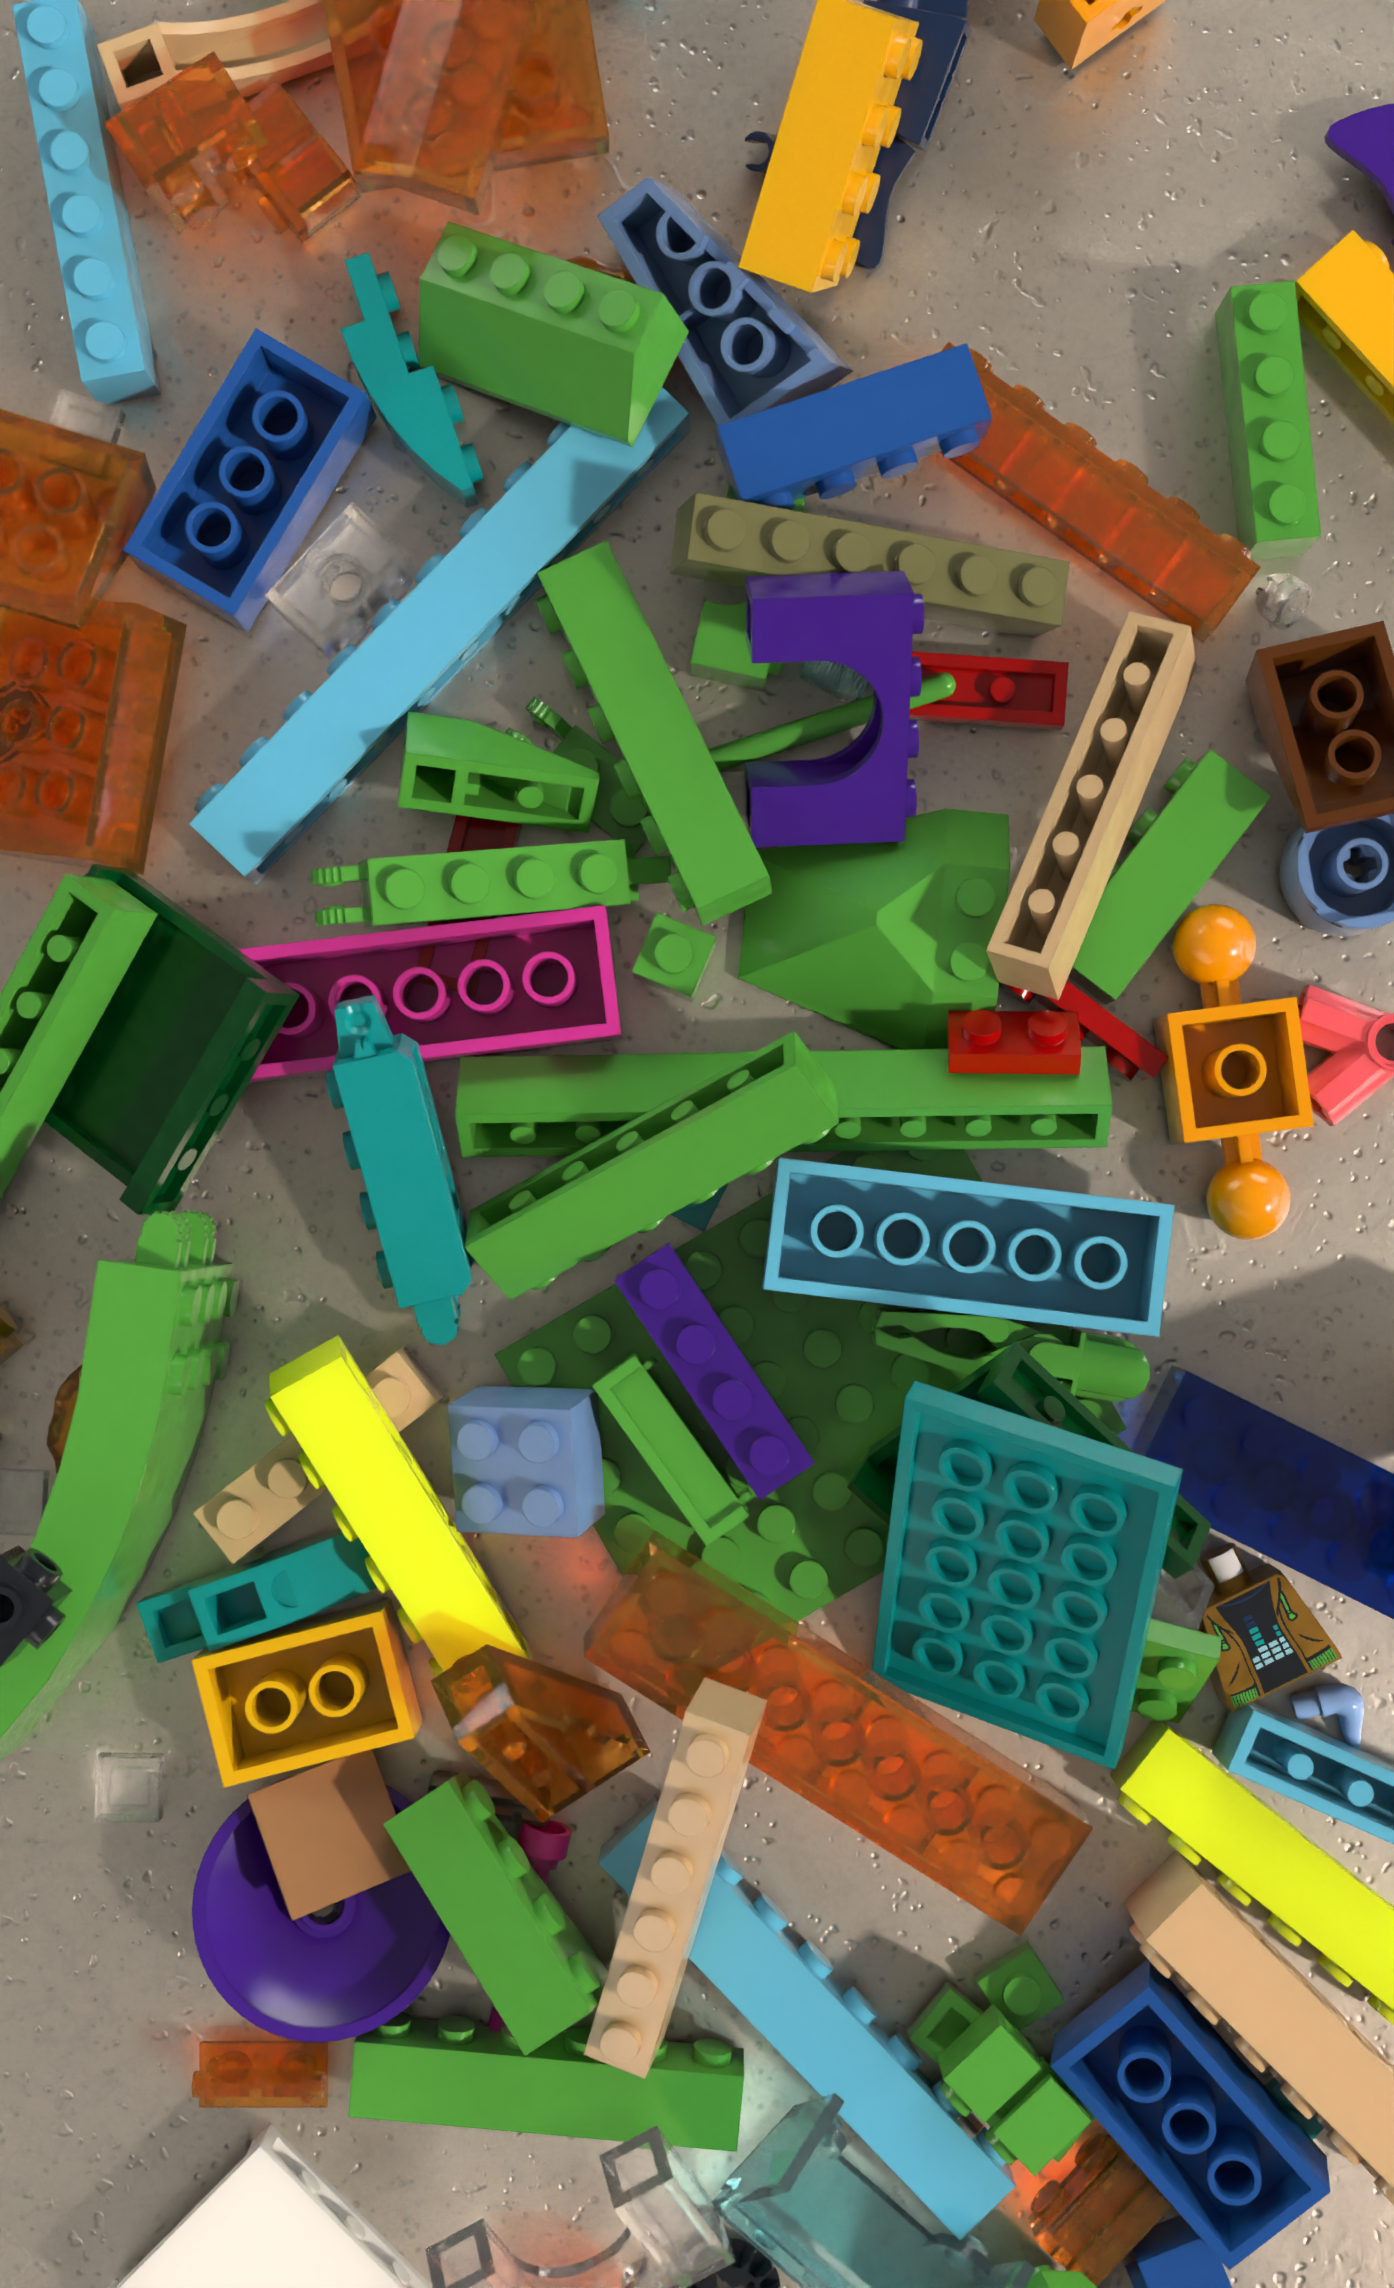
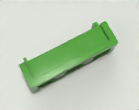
(671, 1448)

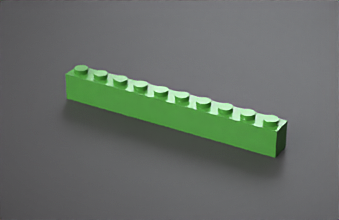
(882, 1095)

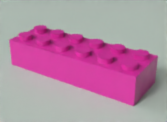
(539, 988)

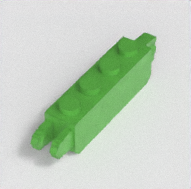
(491, 883)

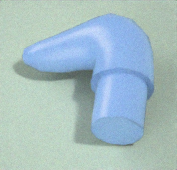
(1331, 1700)

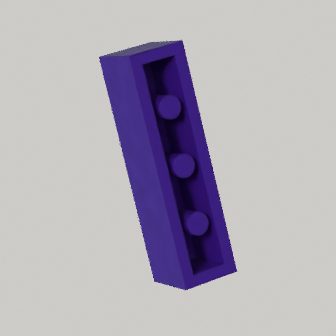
(714, 1370)

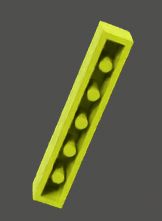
(389, 1507)
(1262, 1859)

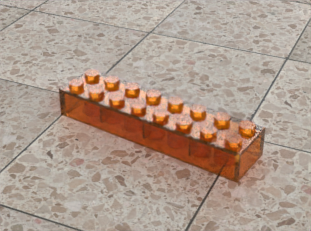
(842, 1734)

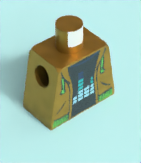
(1263, 1630)

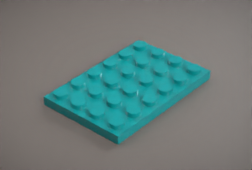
(1021, 1571)

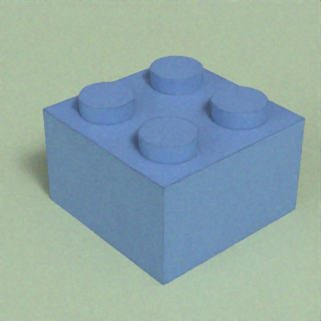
(526, 1460)

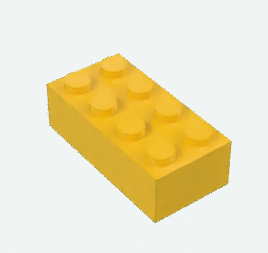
(830, 144)

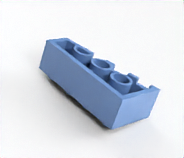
(743, 338)

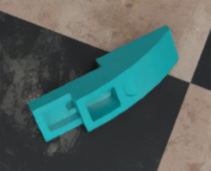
(408, 403)
(256, 1596)

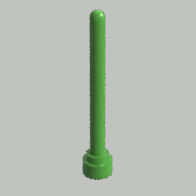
(819, 725)

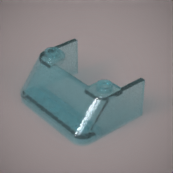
(835, 2225)

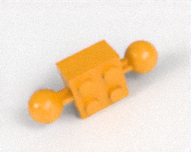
(1232, 1071)

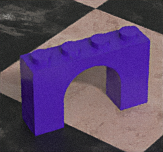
(864, 788)

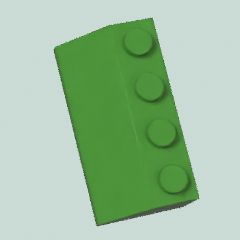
(545, 333)

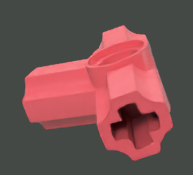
(1349, 1034)

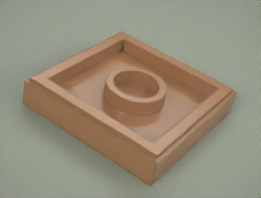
(328, 1832)

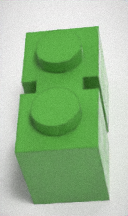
(1019, 2097)

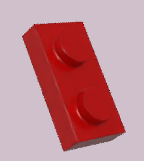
(1013, 1042)

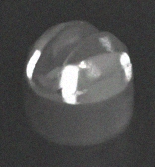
(1283, 599)

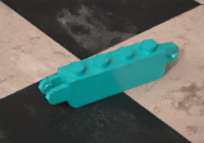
(403, 1166)

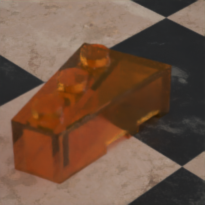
(537, 1727)

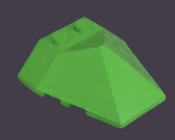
(885, 928)

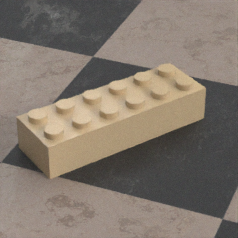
(1270, 2012)

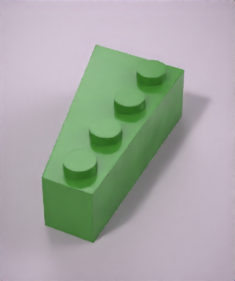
(499, 1912)

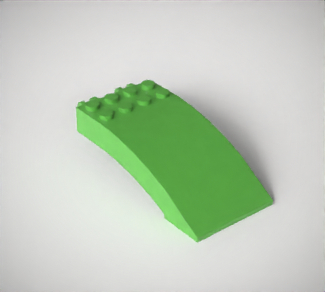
(128, 1446)

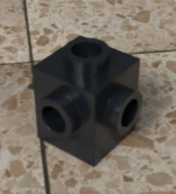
(28, 1600)

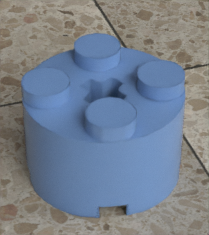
(1321, 890)

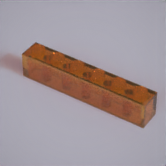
(1105, 509)

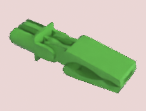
(1090, 1364)

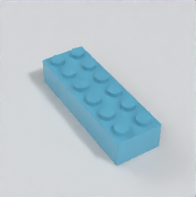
(967, 1247)

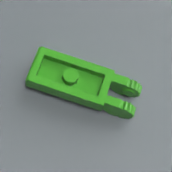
(612, 808)

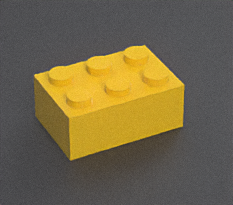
(308, 1693)

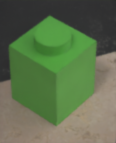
(674, 957)

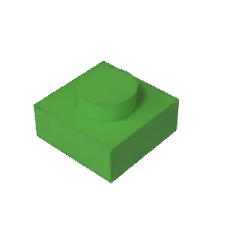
(1020, 1986)

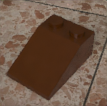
(1329, 723)

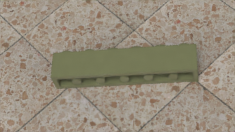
(958, 580)

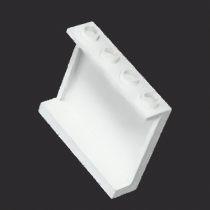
(274, 2228)

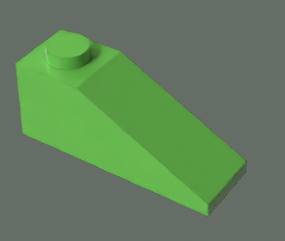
(489, 775)

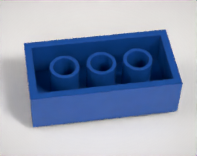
(251, 480)
(1190, 2114)

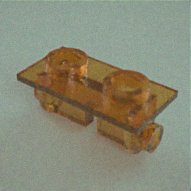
(261, 2074)

